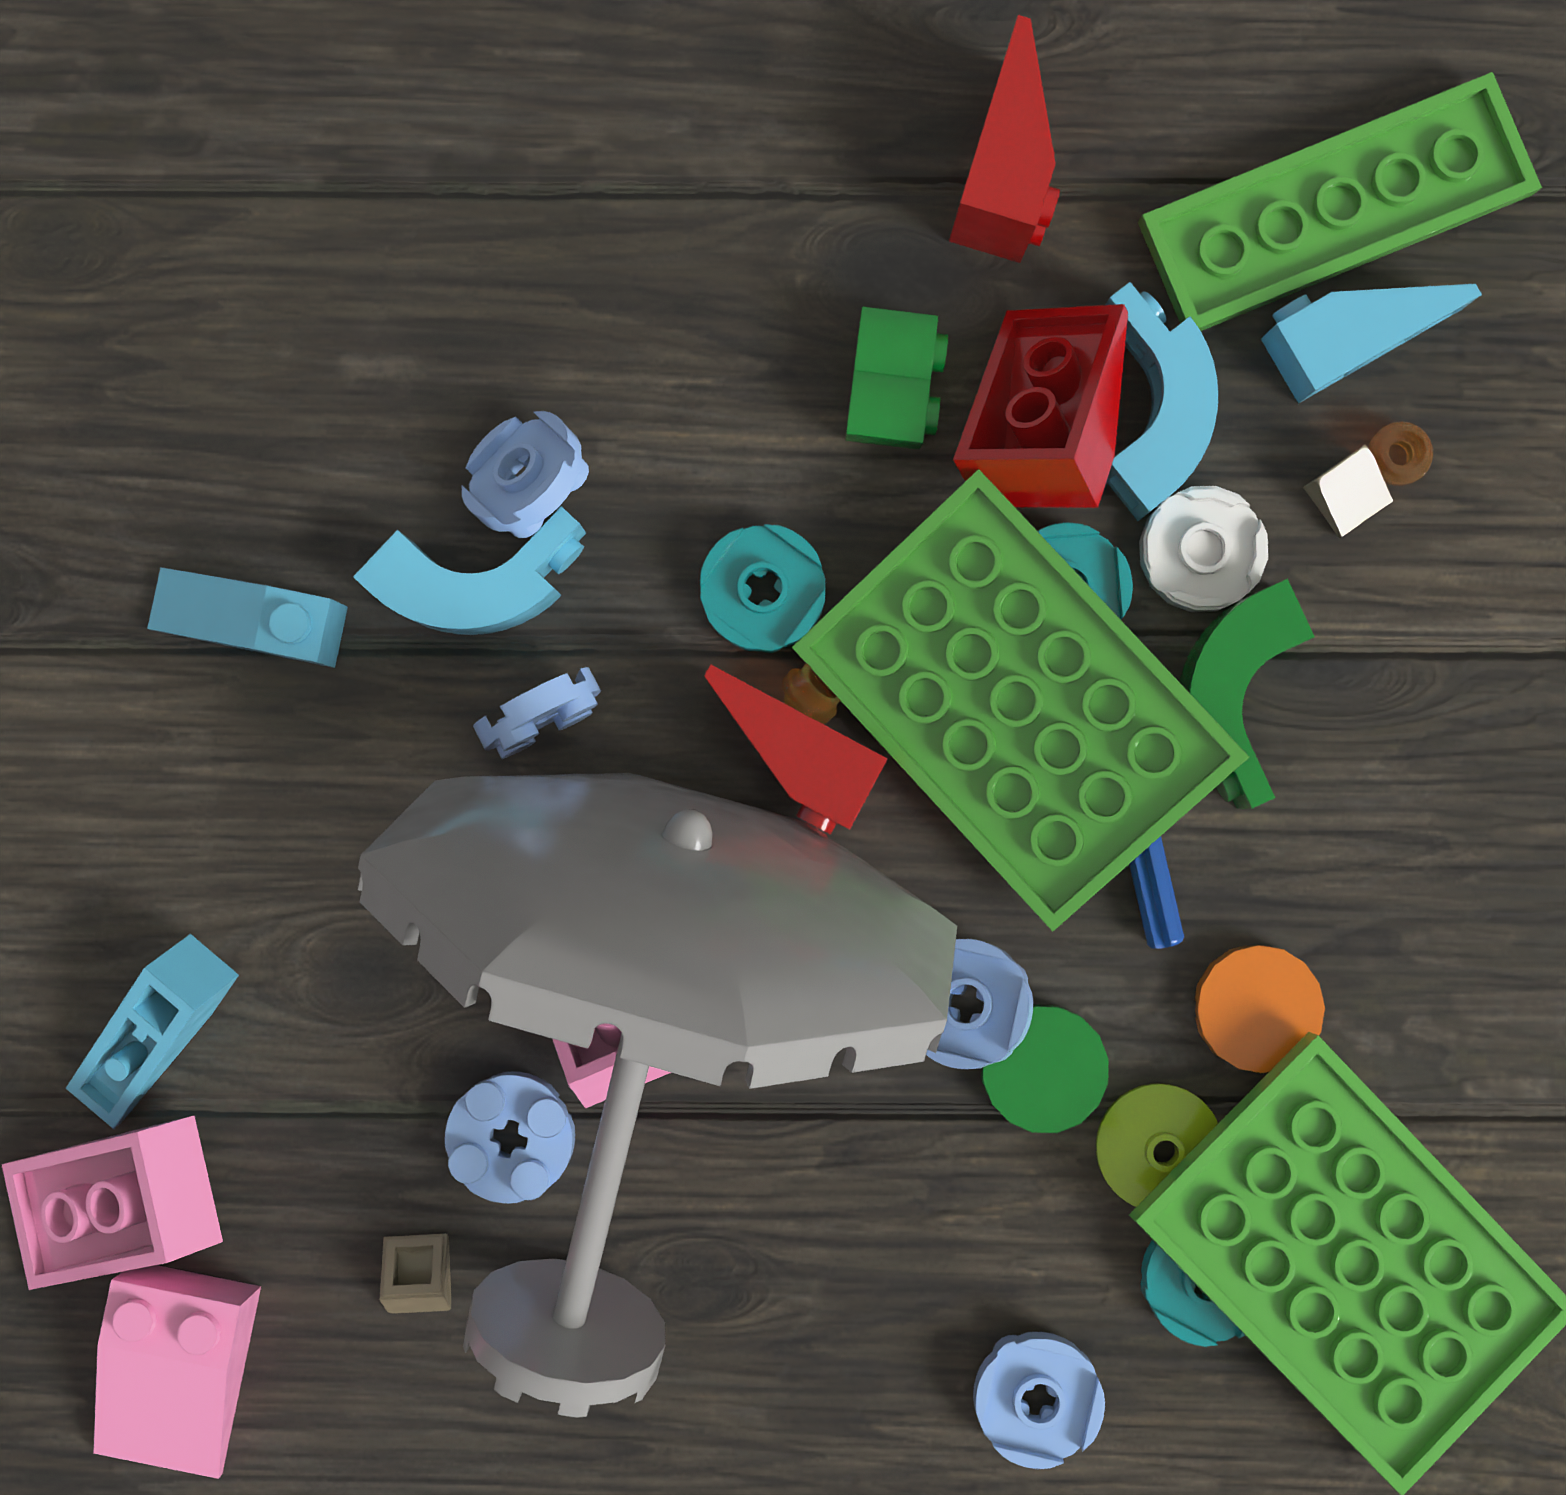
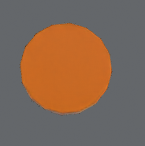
(1257, 1006)

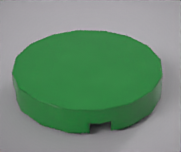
(1052, 1075)

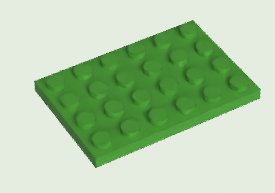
(1019, 701)
(1354, 1262)

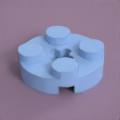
(551, 473)
(550, 702)
(1006, 1008)
(477, 1156)
(1059, 1429)

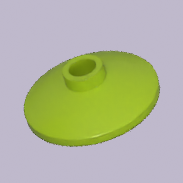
(1137, 1125)

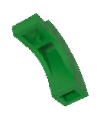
(1225, 663)

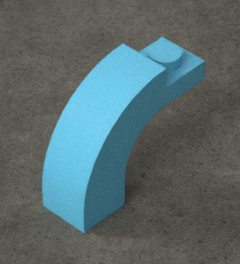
(1181, 410)
(475, 602)

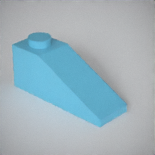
(1349, 329)
(248, 616)
(151, 1028)

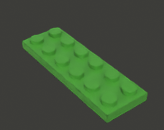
(1340, 203)

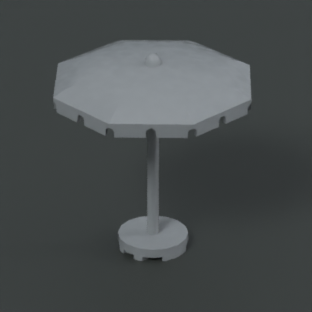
(693, 935)

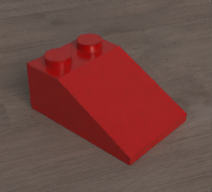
(1008, 184)
(1049, 406)
(808, 759)

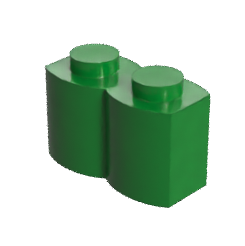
(893, 378)

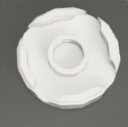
(1203, 549)

